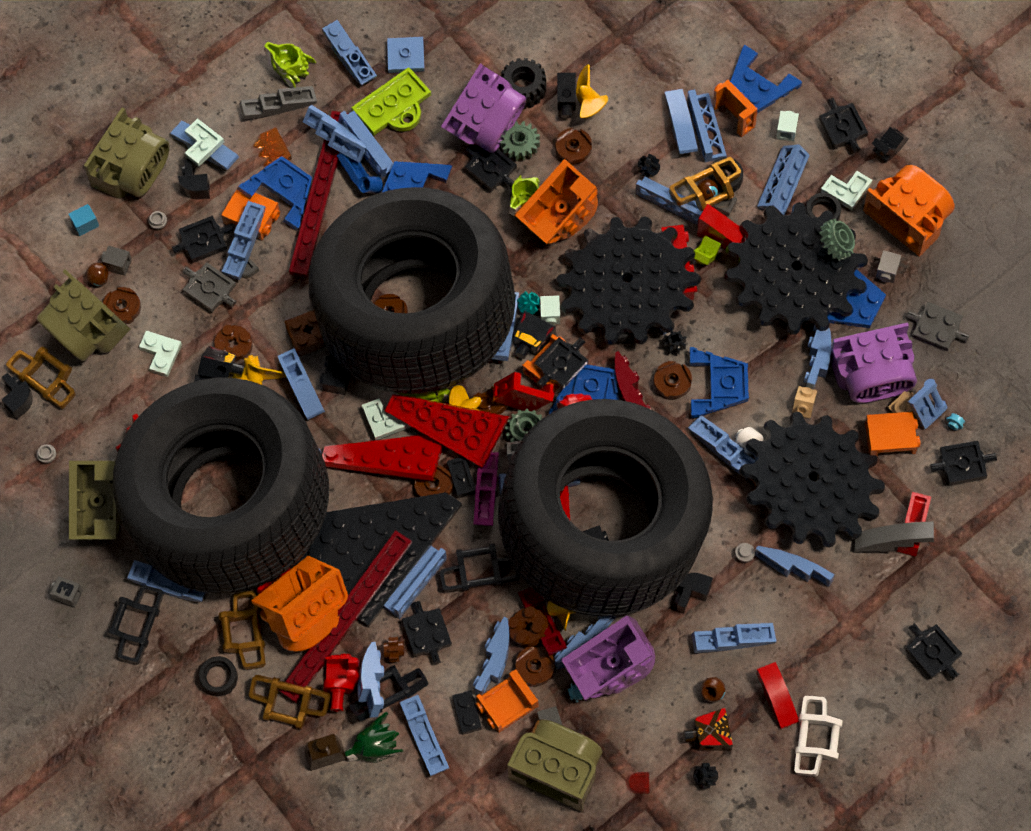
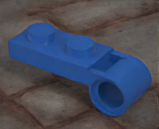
(359, 176)

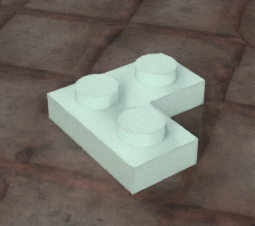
(206, 142)
(849, 193)
(164, 350)
(380, 422)

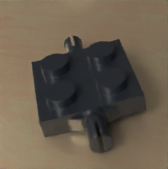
(843, 125)
(490, 168)
(202, 238)
(561, 362)
(963, 462)
(426, 632)
(933, 651)

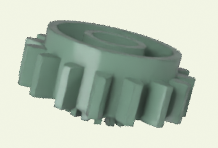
(523, 149)
(837, 239)
(520, 421)

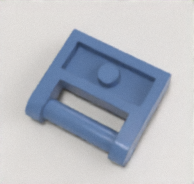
(923, 407)

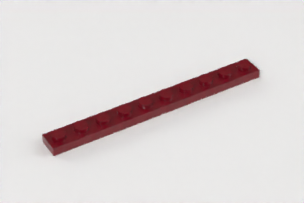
(315, 208)
(349, 612)

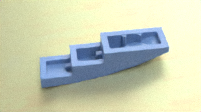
(681, 121)
(334, 132)
(221, 157)
(244, 240)
(720, 443)
(787, 562)
(733, 637)

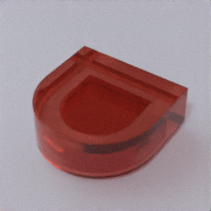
(639, 783)

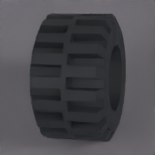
(530, 71)

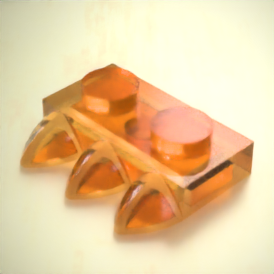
(273, 146)

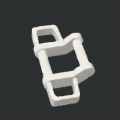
(820, 753)

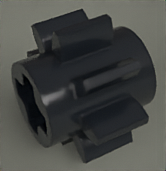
(648, 165)
(673, 346)
(705, 775)

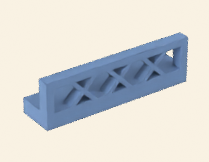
(702, 128)
(374, 153)
(787, 178)
(660, 196)
(415, 581)

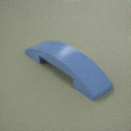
(146, 575)
(424, 735)

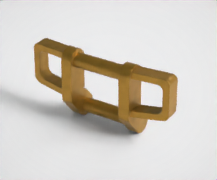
(696, 194)
(35, 363)
(231, 616)
(271, 700)

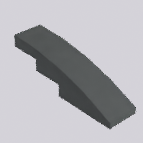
(277, 103)
(895, 535)

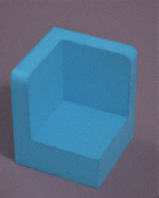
(83, 220)

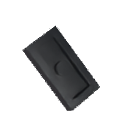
(461, 477)
(467, 712)

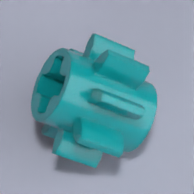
(529, 302)

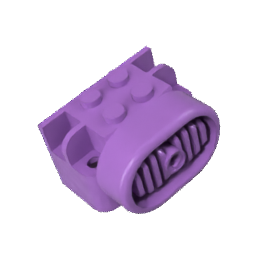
(485, 110)
(874, 363)
(611, 660)

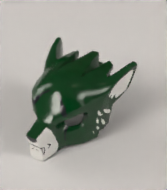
(374, 743)

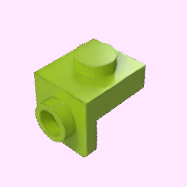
(707, 251)

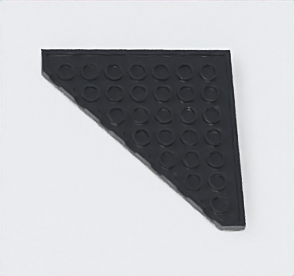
(356, 536)

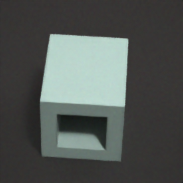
(787, 125)
(550, 309)

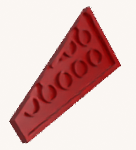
(459, 428)

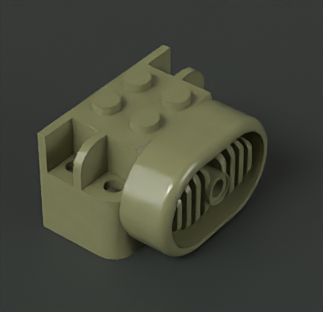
(127, 158)
(81, 320)
(86, 515)
(556, 763)

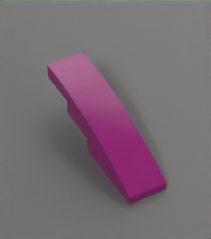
(486, 492)

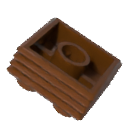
(301, 340)

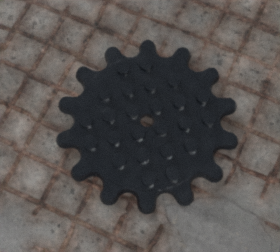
(780, 290)
(632, 306)
(805, 505)

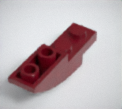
(627, 381)

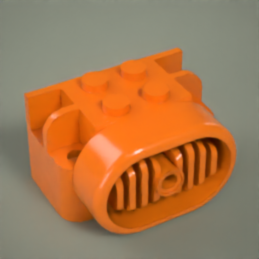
(560, 205)
(910, 207)
(303, 604)

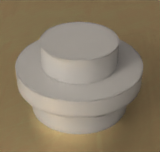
(157, 220)
(46, 453)
(745, 552)

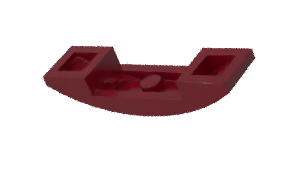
(553, 640)

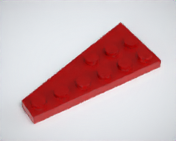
(402, 456)

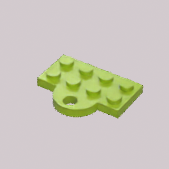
(393, 103)

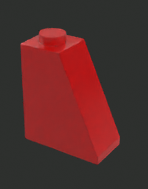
(719, 227)

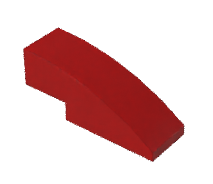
(916, 512)
(777, 695)

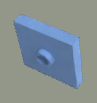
(405, 53)

